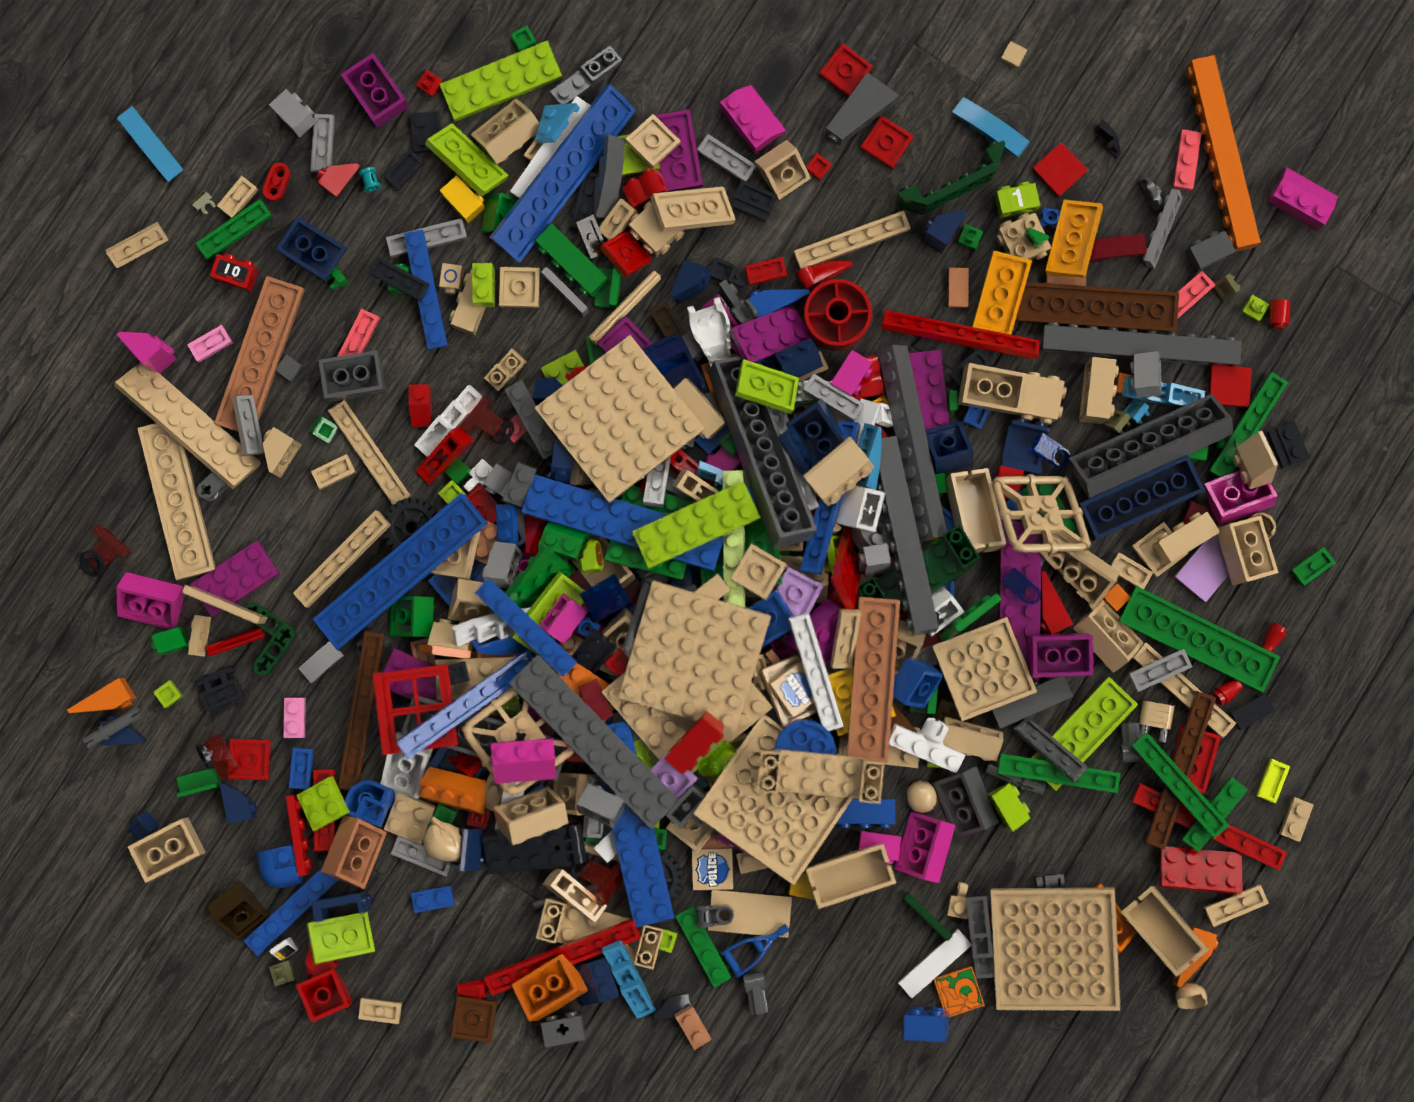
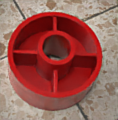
(831, 333)

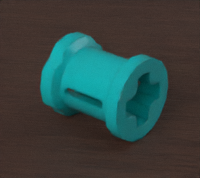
(369, 179)

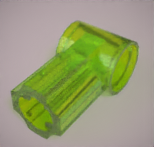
(511, 707)
(717, 760)

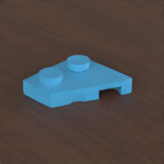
(554, 121)

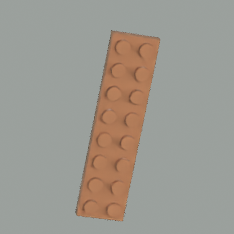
(261, 348)
(873, 679)

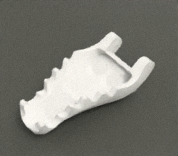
(711, 330)

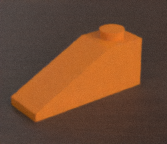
(111, 697)
(1211, 942)

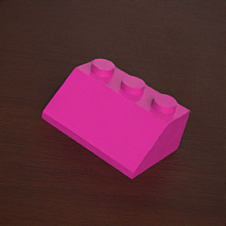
(751, 118)
(1303, 199)
(149, 350)
(1233, 500)
(149, 600)
(523, 760)
(925, 847)

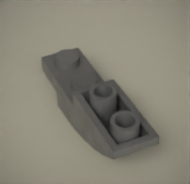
(587, 77)

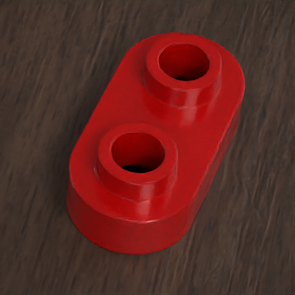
(275, 182)

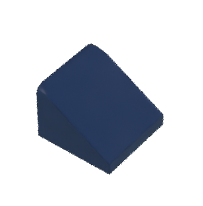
(143, 825)

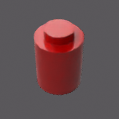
(1279, 313)

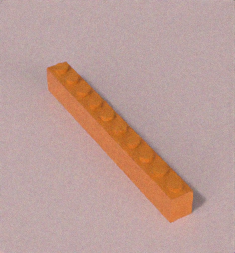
(1223, 153)

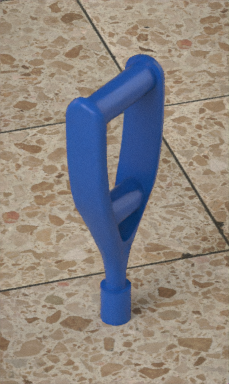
(759, 946)

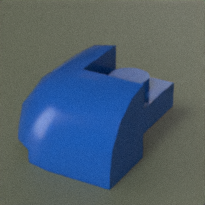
(370, 801)
(278, 867)

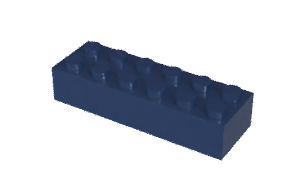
(1140, 498)

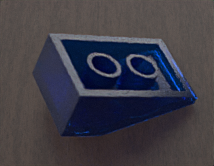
(606, 599)

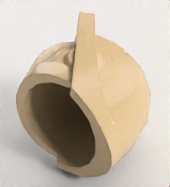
(442, 841)

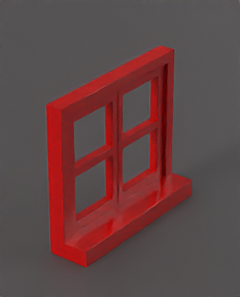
(386, 712)

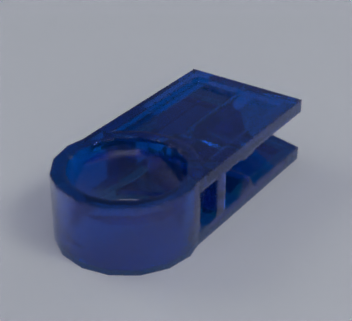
(1047, 448)
(1018, 583)

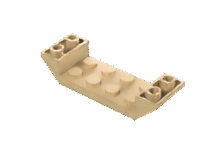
(820, 774)
(565, 924)

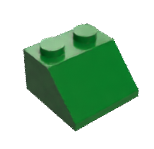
(564, 541)
(411, 617)

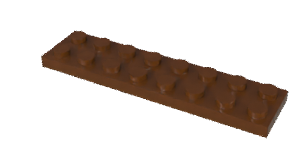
(1099, 307)

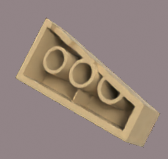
(1084, 571)

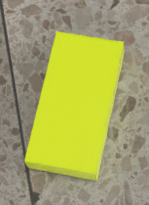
(1272, 781)

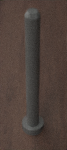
(645, 583)

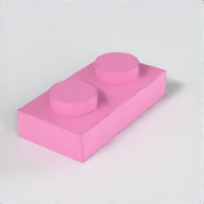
(210, 343)
(294, 717)

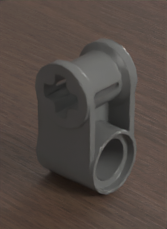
(215, 485)
(712, 915)

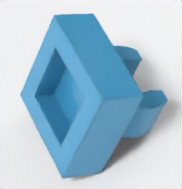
(1136, 410)

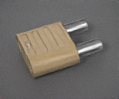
(1157, 716)

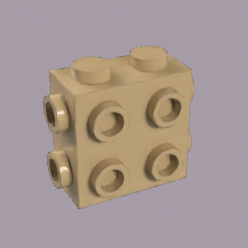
(648, 229)
(1015, 243)
(1042, 398)

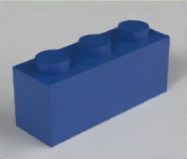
(868, 813)

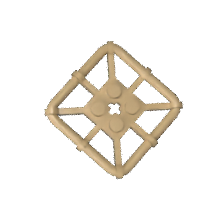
(1035, 524)
(507, 732)

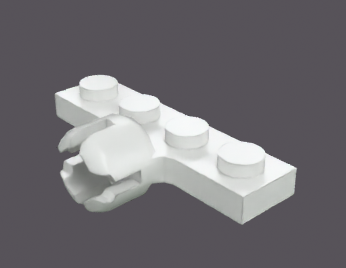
(928, 744)

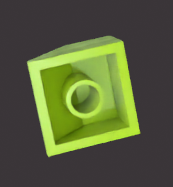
(1009, 807)

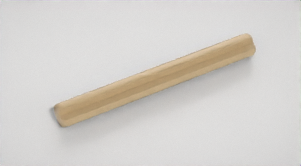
(619, 313)

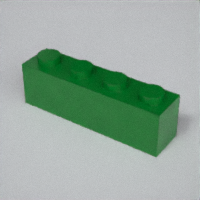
(572, 260)

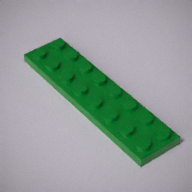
(1199, 639)

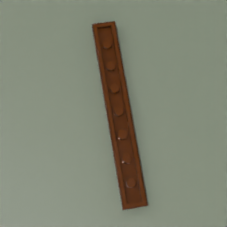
(361, 710)
(1184, 759)

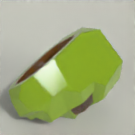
(591, 558)

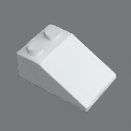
(405, 774)

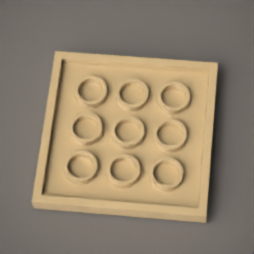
(984, 669)

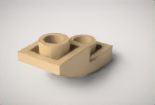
(505, 369)

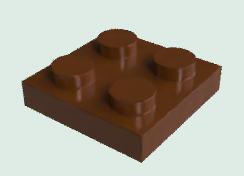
(474, 1019)

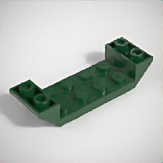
(912, 200)
(943, 564)

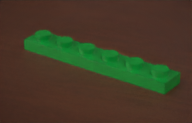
(1249, 423)
(1045, 771)
(1180, 785)

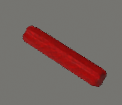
(234, 641)

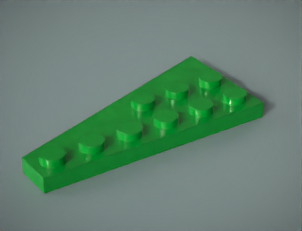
(537, 576)

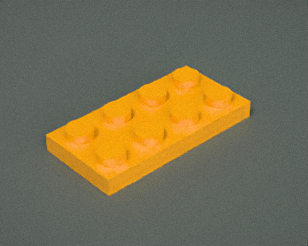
(1074, 238)
(1002, 292)

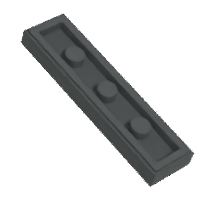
(1050, 749)

